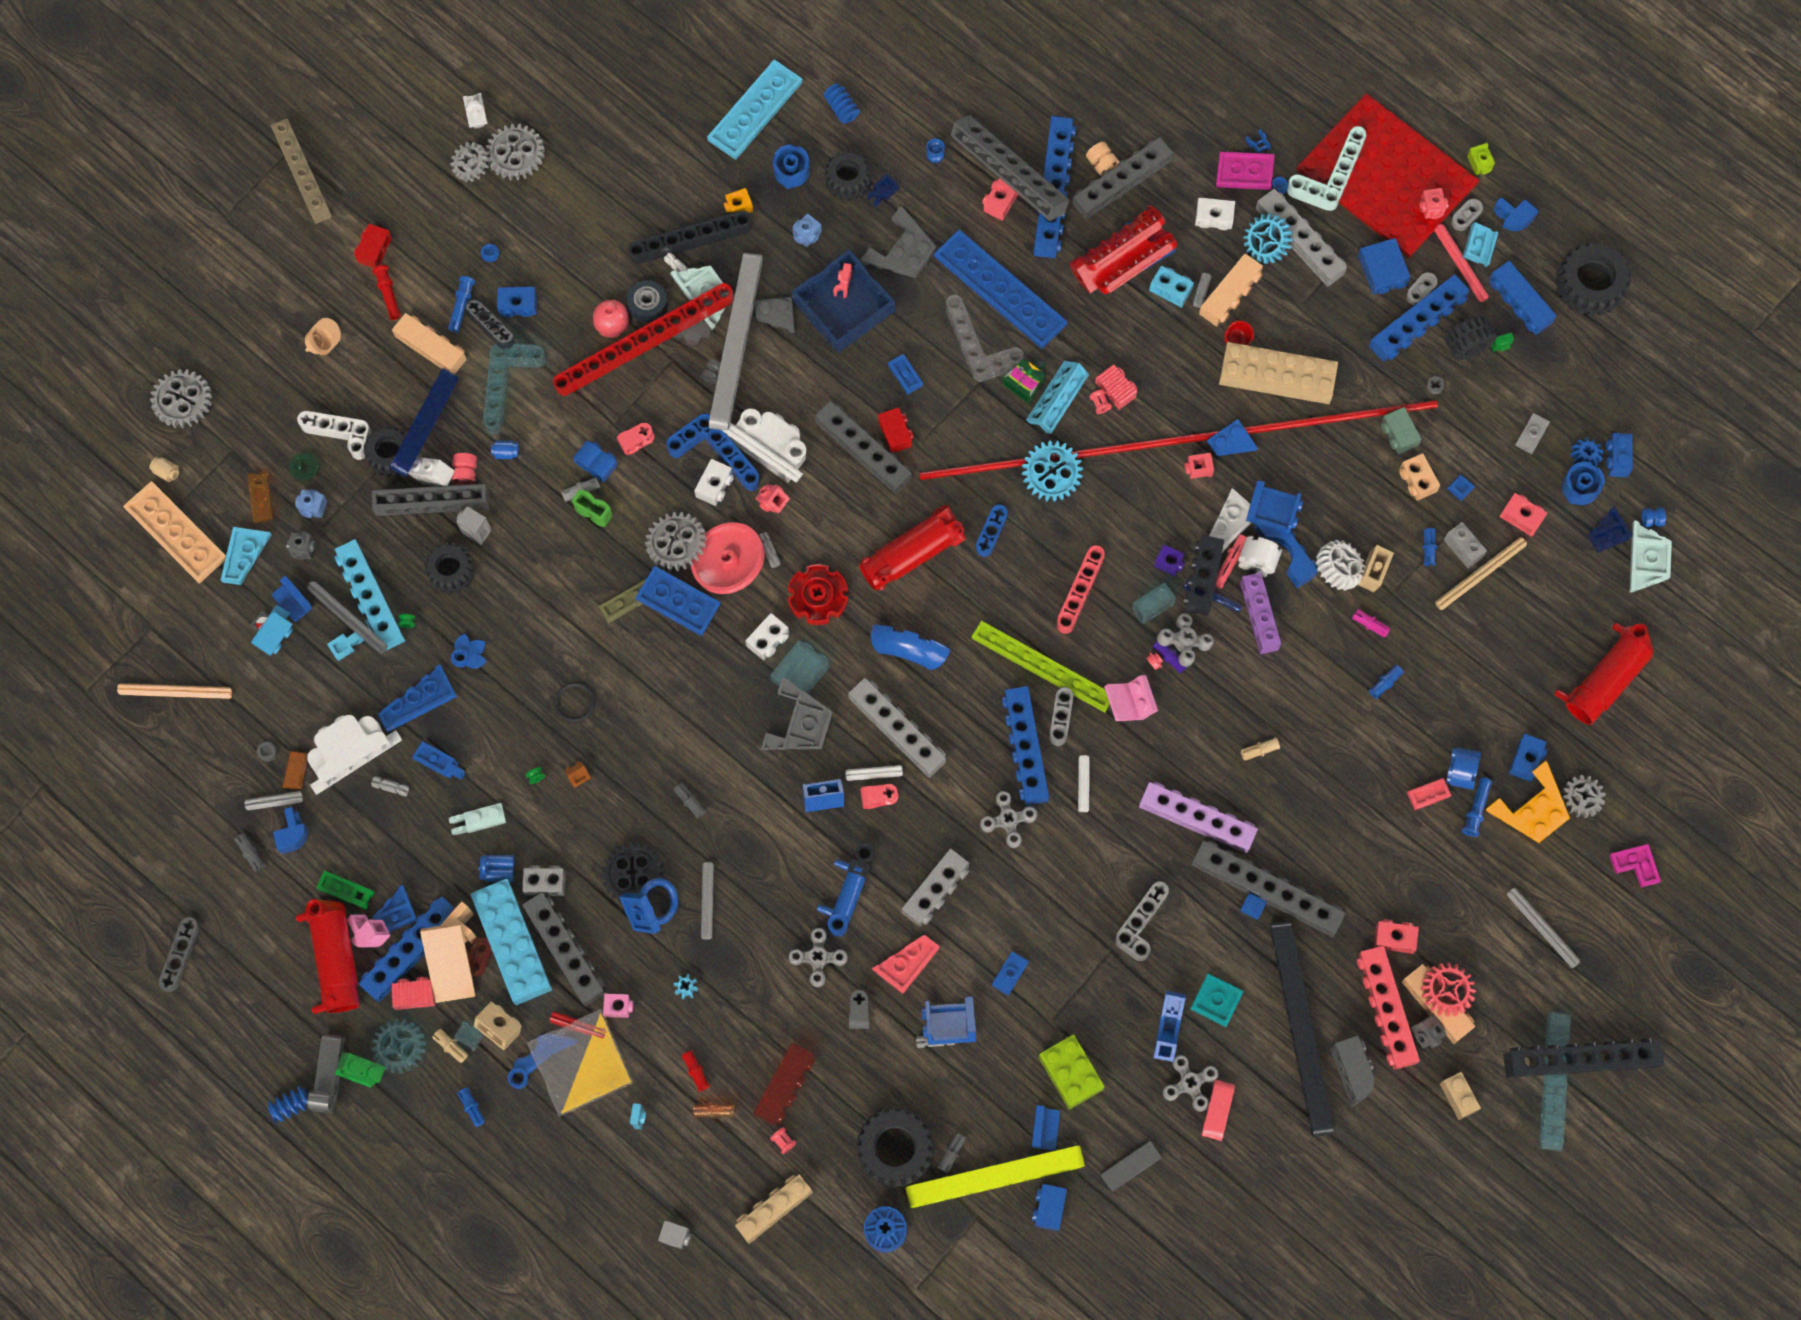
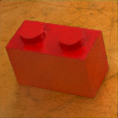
(372, 246)
(895, 430)

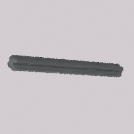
(347, 617)

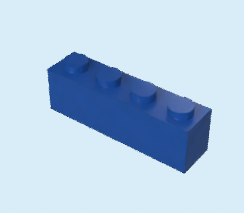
(1522, 298)

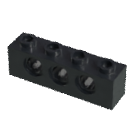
(1213, 547)

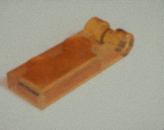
(260, 497)

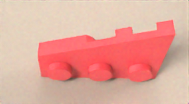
(906, 965)

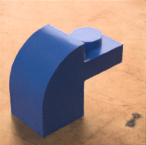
(1517, 218)
(294, 836)

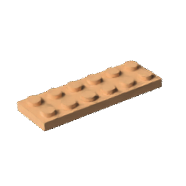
(175, 532)

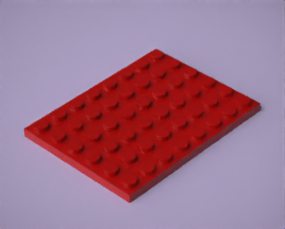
(1389, 174)

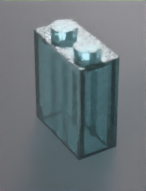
(801, 667)

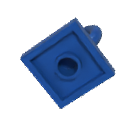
(640, 910)

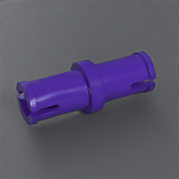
(1169, 656)

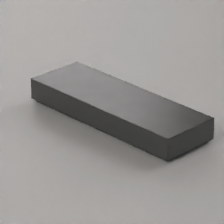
(1131, 1166)

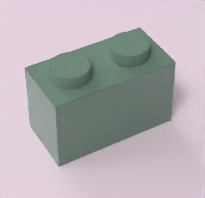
(1400, 431)

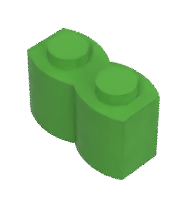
(594, 508)

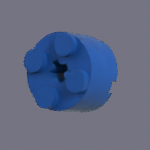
(791, 166)
(1582, 483)
(1463, 768)

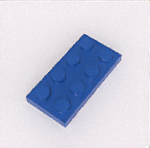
(678, 601)

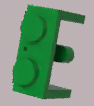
(359, 1070)

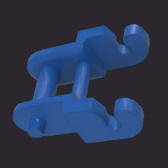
(1254, 145)

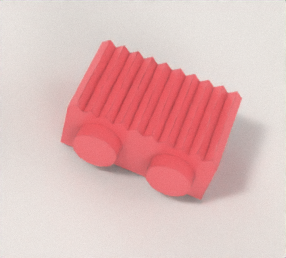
(1116, 386)
(412, 994)

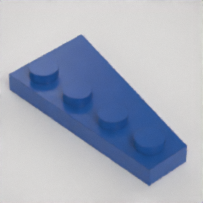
(425, 696)

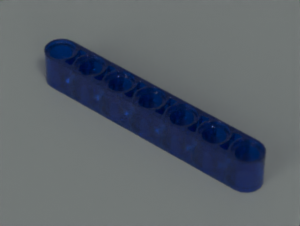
(424, 422)

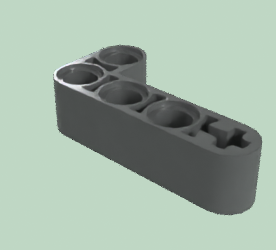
(326, 1082)

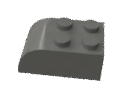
(1354, 1068)

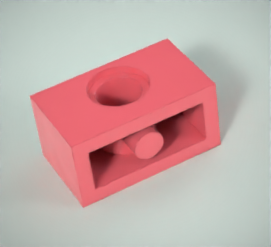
(996, 206)
(1527, 524)
(1384, 937)

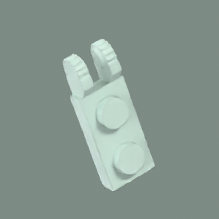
(479, 819)

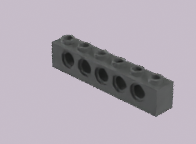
(1088, 207)
(894, 481)
(430, 499)
(534, 909)

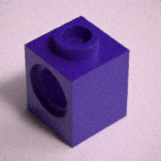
(1165, 553)

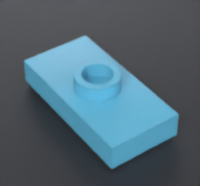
(638, 1116)

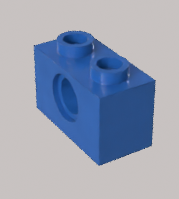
(509, 295)
(1527, 746)

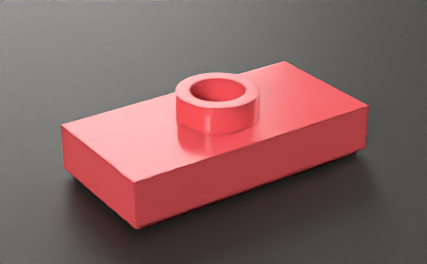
(1429, 794)

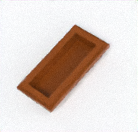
(295, 770)

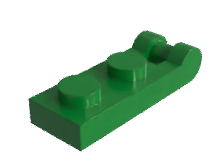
(344, 889)

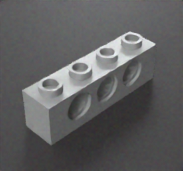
(950, 861)

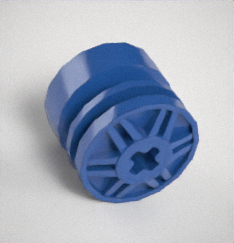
(892, 1239)

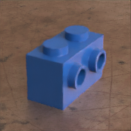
(1619, 455)

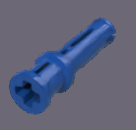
(462, 295)
(1476, 815)

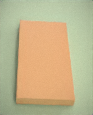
(447, 962)

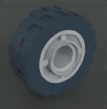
(646, 291)

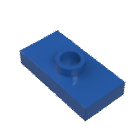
(1010, 973)

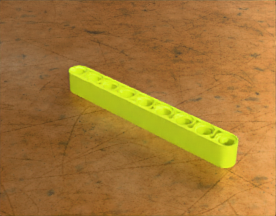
(995, 1176)

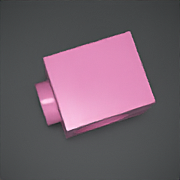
(609, 1002)

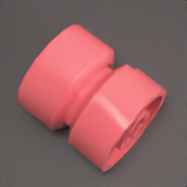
(464, 467)

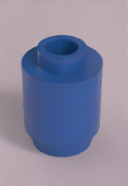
(505, 449)

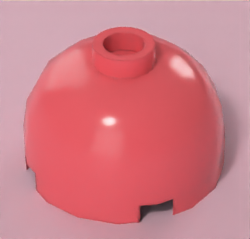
(611, 318)

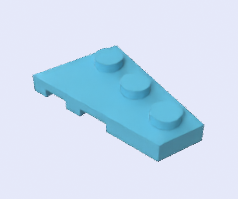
(242, 553)

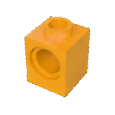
(738, 196)

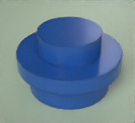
(1280, 185)
(490, 253)

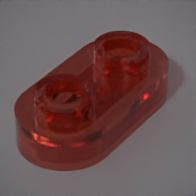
(478, 957)

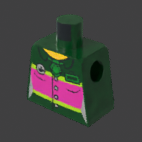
(1025, 379)

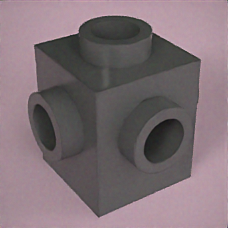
(301, 545)
(1429, 1032)

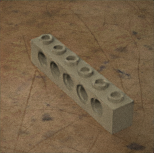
(301, 171)

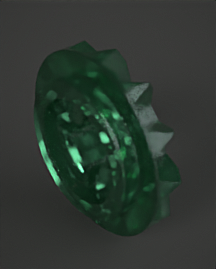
(296, 463)

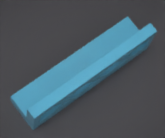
(1061, 396)

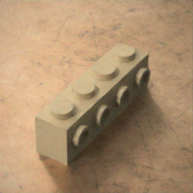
(773, 1209)

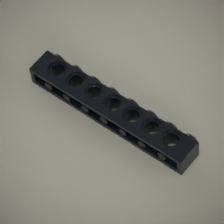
(1516, 1067)

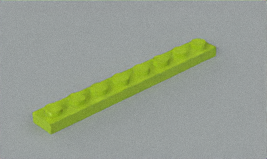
(1041, 665)

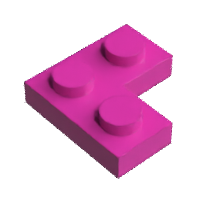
(1638, 859)

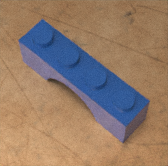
(1301, 567)

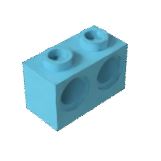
(1168, 290)

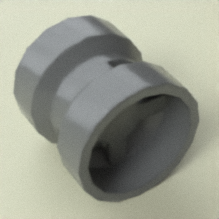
(711, 373)

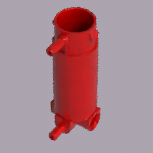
(912, 548)
(1611, 674)
(332, 955)

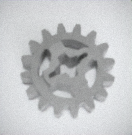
(470, 162)
(1586, 789)

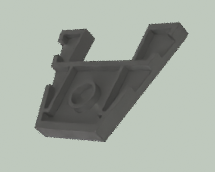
(909, 252)
(807, 724)

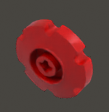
(815, 581)

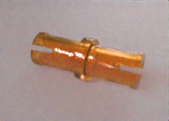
(713, 1110)

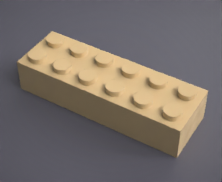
(1278, 373)

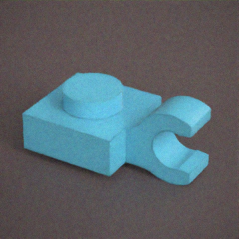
(343, 646)

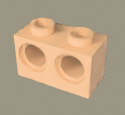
(1424, 475)

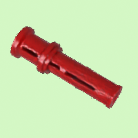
(385, 285)

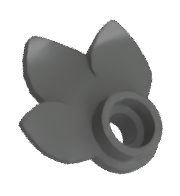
(694, 333)

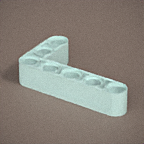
(1341, 176)

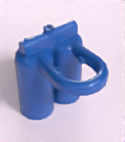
(497, 868)

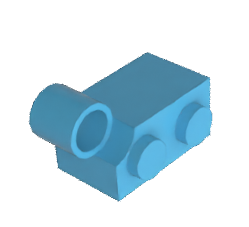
(273, 631)

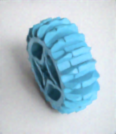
(1265, 244)

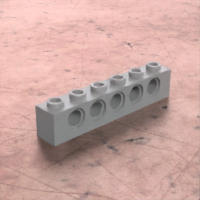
(1327, 273)
(928, 765)

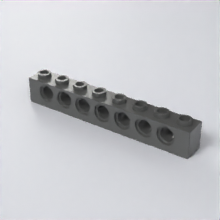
(1009, 167)
(1273, 898)

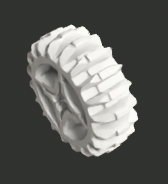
(1340, 565)

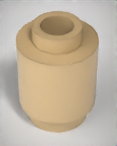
(164, 469)

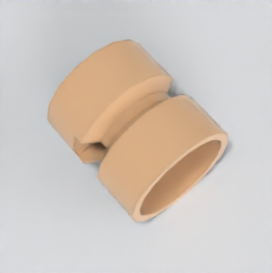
(1102, 158)

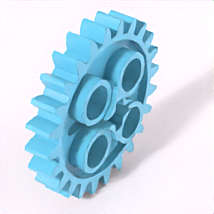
(1042, 457)

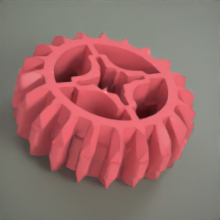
(1444, 983)

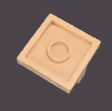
(461, 915)

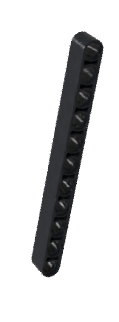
(1301, 1029)

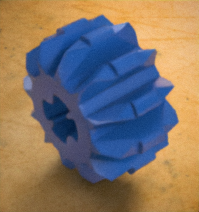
(1585, 448)

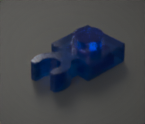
(883, 188)

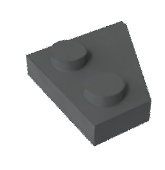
(776, 312)

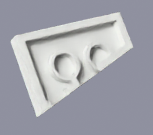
(1231, 519)

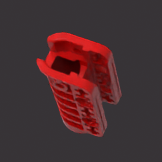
(1124, 253)

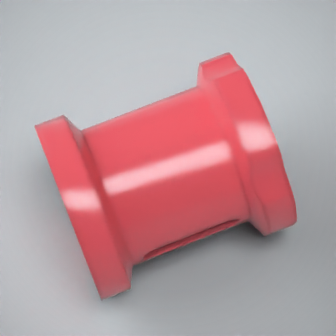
(1100, 395)
(783, 1140)

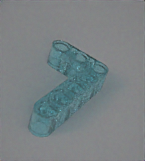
(500, 380)

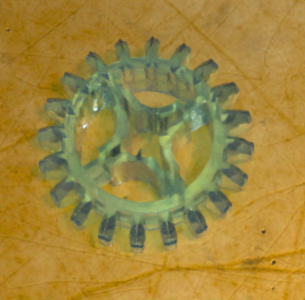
(391, 1048)

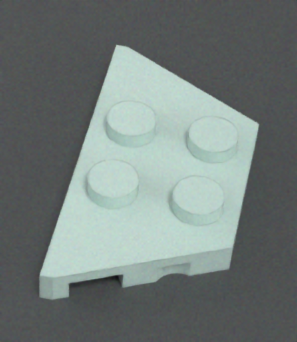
(695, 283)
(1648, 558)

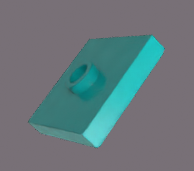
(1216, 1000)

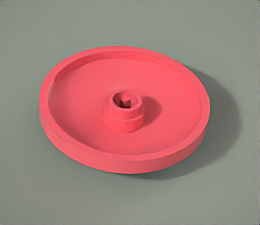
(730, 558)

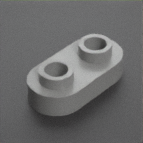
(1465, 215)
(1420, 289)

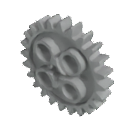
(515, 152)
(173, 412)
(676, 541)

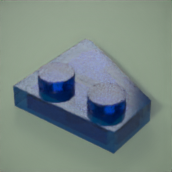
(1610, 532)

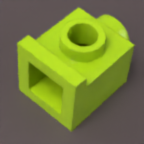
(1476, 160)

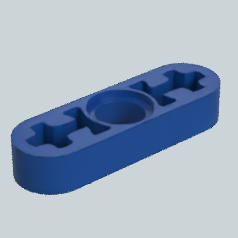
(991, 544)

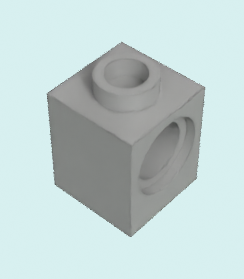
(674, 1235)

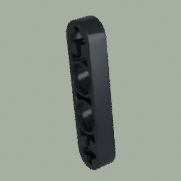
(507, 341)

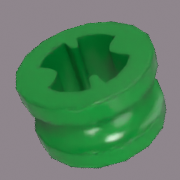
(406, 620)
(535, 775)

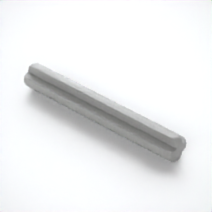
(707, 900)

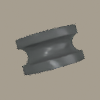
(1434, 379)

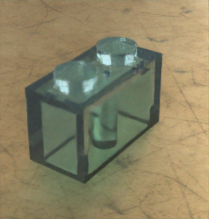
(1153, 603)

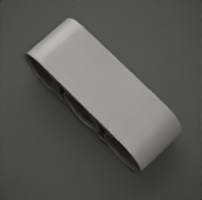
(1061, 725)

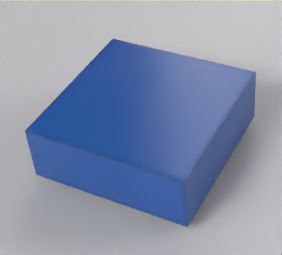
(1461, 487)
(1253, 906)

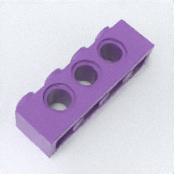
(1260, 613)

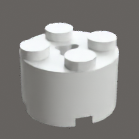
(1259, 556)

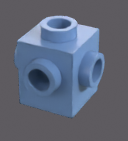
(806, 230)
(311, 503)

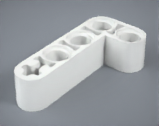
(333, 430)

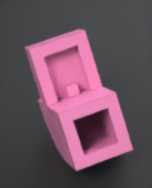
(368, 932)

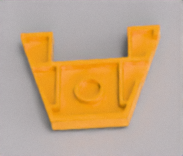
(1541, 813)

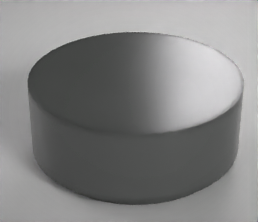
(266, 751)

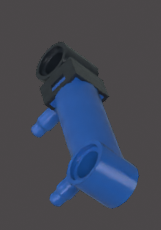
(856, 876)

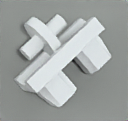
(475, 110)

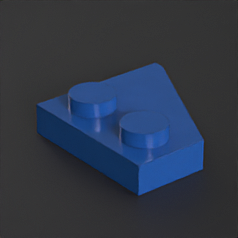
(1231, 440)
(397, 911)

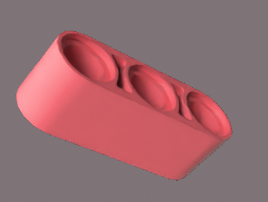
(1218, 1110)

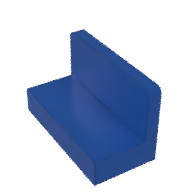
(291, 600)
(1045, 1128)

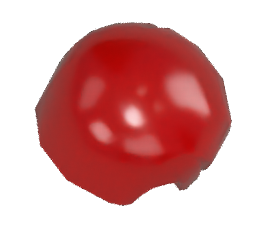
(1239, 333)

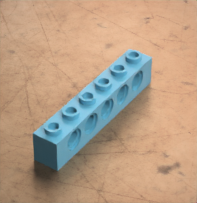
(351, 552)

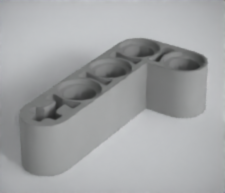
(1144, 917)

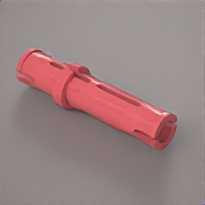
(1221, 579)

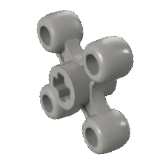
(1185, 639)
(1010, 827)
(827, 957)
(1182, 1086)

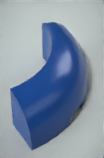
(908, 646)

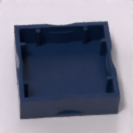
(840, 318)

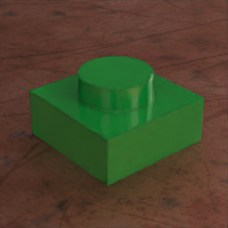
(1503, 342)

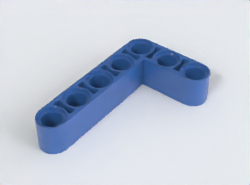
(719, 447)

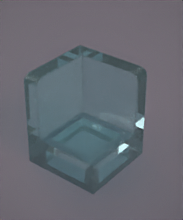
(468, 1036)

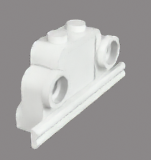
(770, 443)
(346, 747)

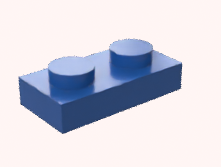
(905, 374)

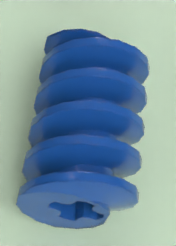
(841, 104)
(288, 1104)

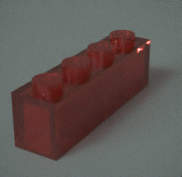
(784, 1084)

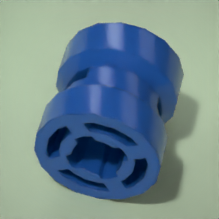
(935, 150)
(1653, 517)

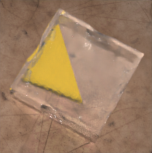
(580, 1063)

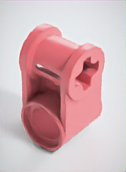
(634, 439)
(877, 796)

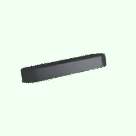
(175, 953)

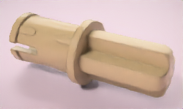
(1260, 749)
(450, 1045)

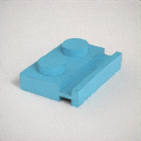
(1480, 244)

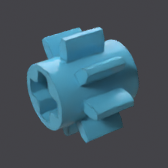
(680, 986)

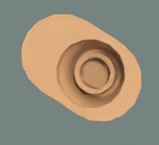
(322, 337)

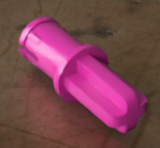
(1371, 623)

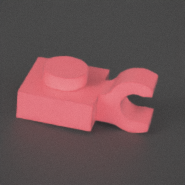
(844, 277)

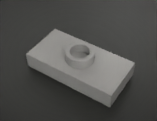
(1532, 433)

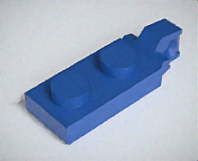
(438, 761)

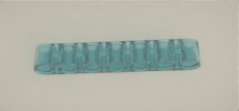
(1554, 1086)

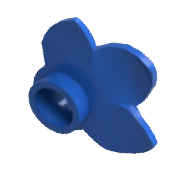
(470, 650)

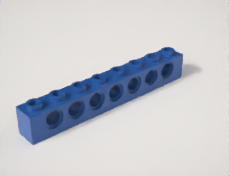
(1058, 128)

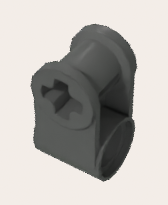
(859, 1013)

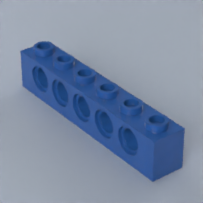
(1452, 287)
(1021, 698)
(379, 990)

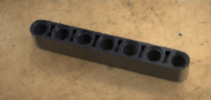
(696, 230)

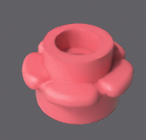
(1154, 660)

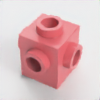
(1433, 203)
(772, 498)

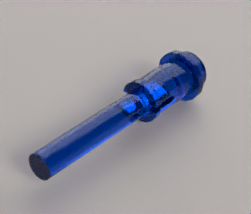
(1219, 599)

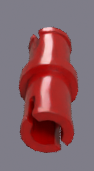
(695, 1071)

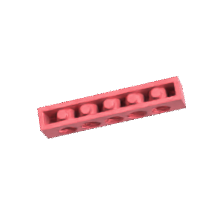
(1378, 958)

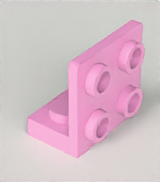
(1131, 699)

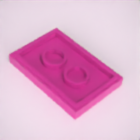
(1245, 170)

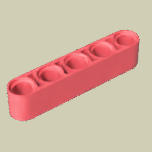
(1080, 581)

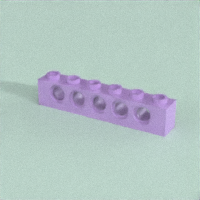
(1186, 819)

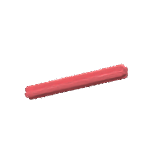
(1461, 263)

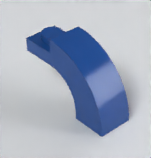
(1169, 1026)

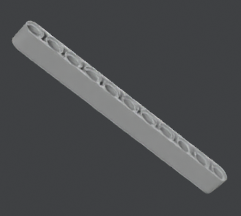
(735, 342)

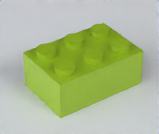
(1071, 1072)

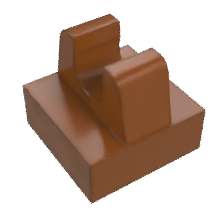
(577, 774)

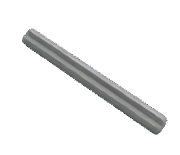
(1543, 927)

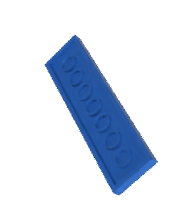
(1000, 289)

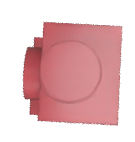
(1203, 461)

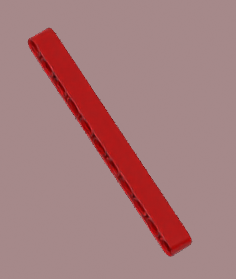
(648, 331)

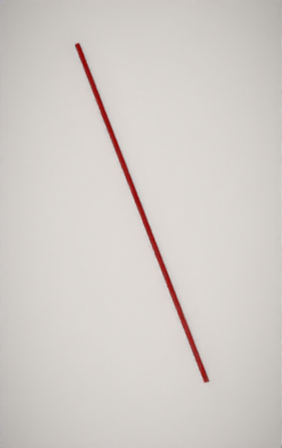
(1183, 439)

